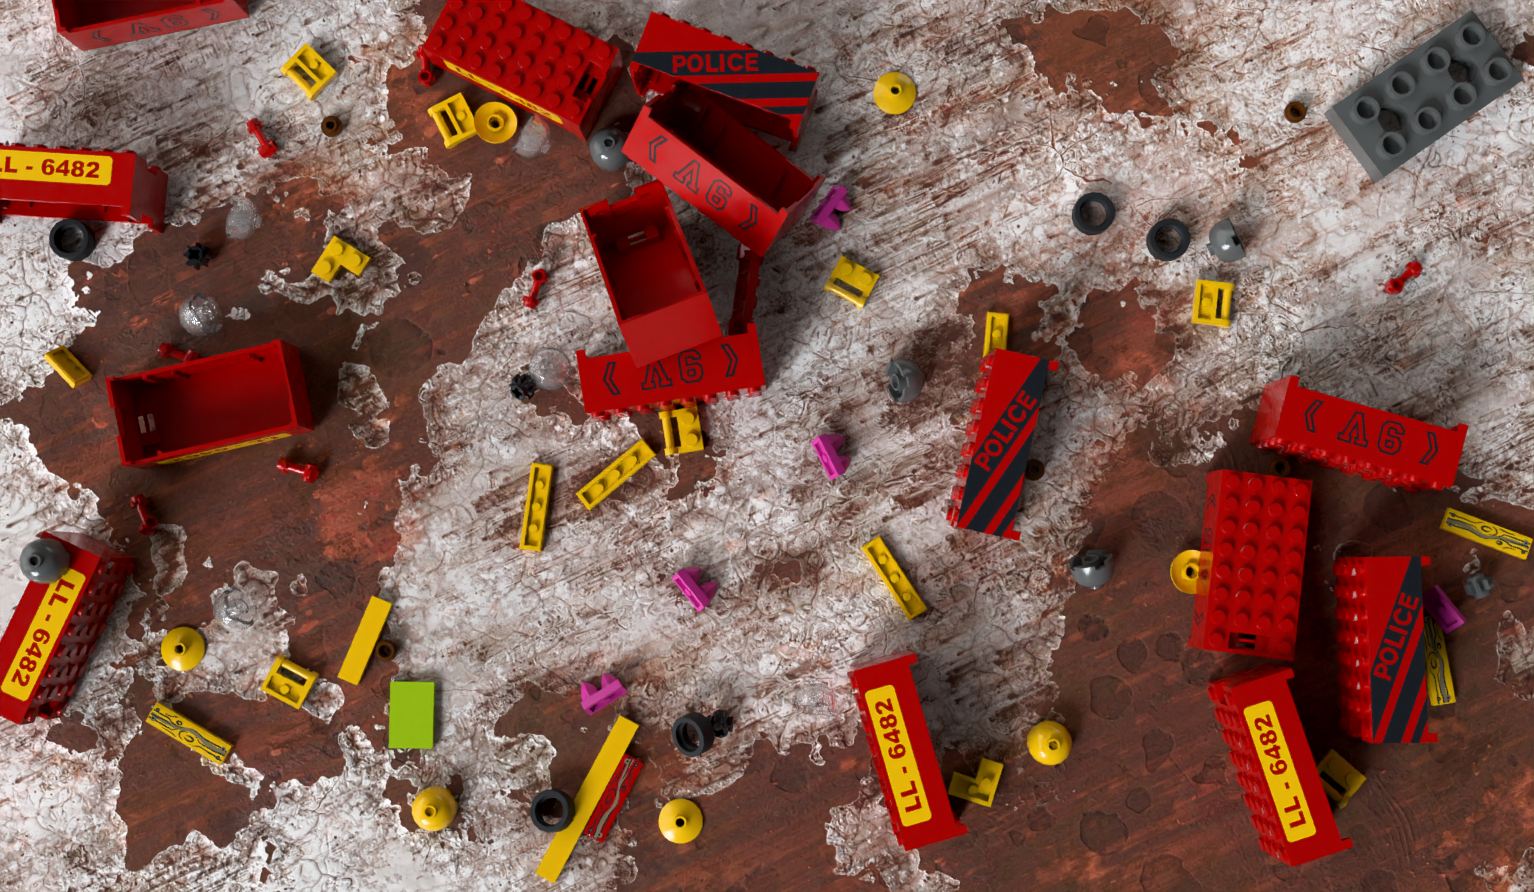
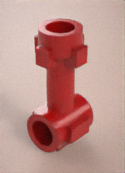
(425, 76)
(267, 148)
(540, 278)
(1396, 286)
(167, 351)
(310, 472)
(148, 522)

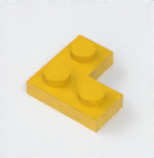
(337, 255)
(977, 789)

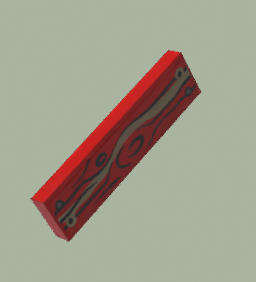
(613, 797)

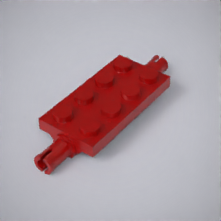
(745, 291)

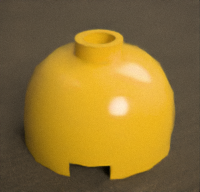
(1042, 737)
(434, 808)

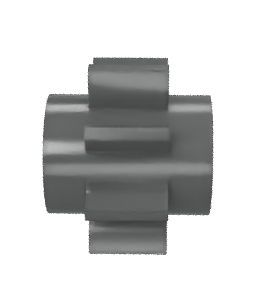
(1479, 585)

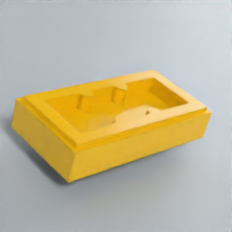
(68, 366)

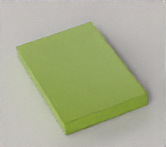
(412, 714)

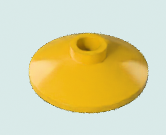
(890, 102)
(495, 113)
(1181, 562)
(192, 644)
(688, 812)

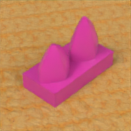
(824, 213)
(826, 450)
(698, 595)
(1442, 609)
(597, 699)

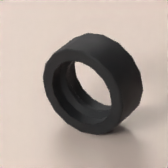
(1095, 197)
(1177, 226)
(56, 235)
(682, 739)
(536, 810)

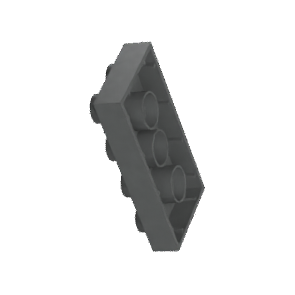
(1423, 96)

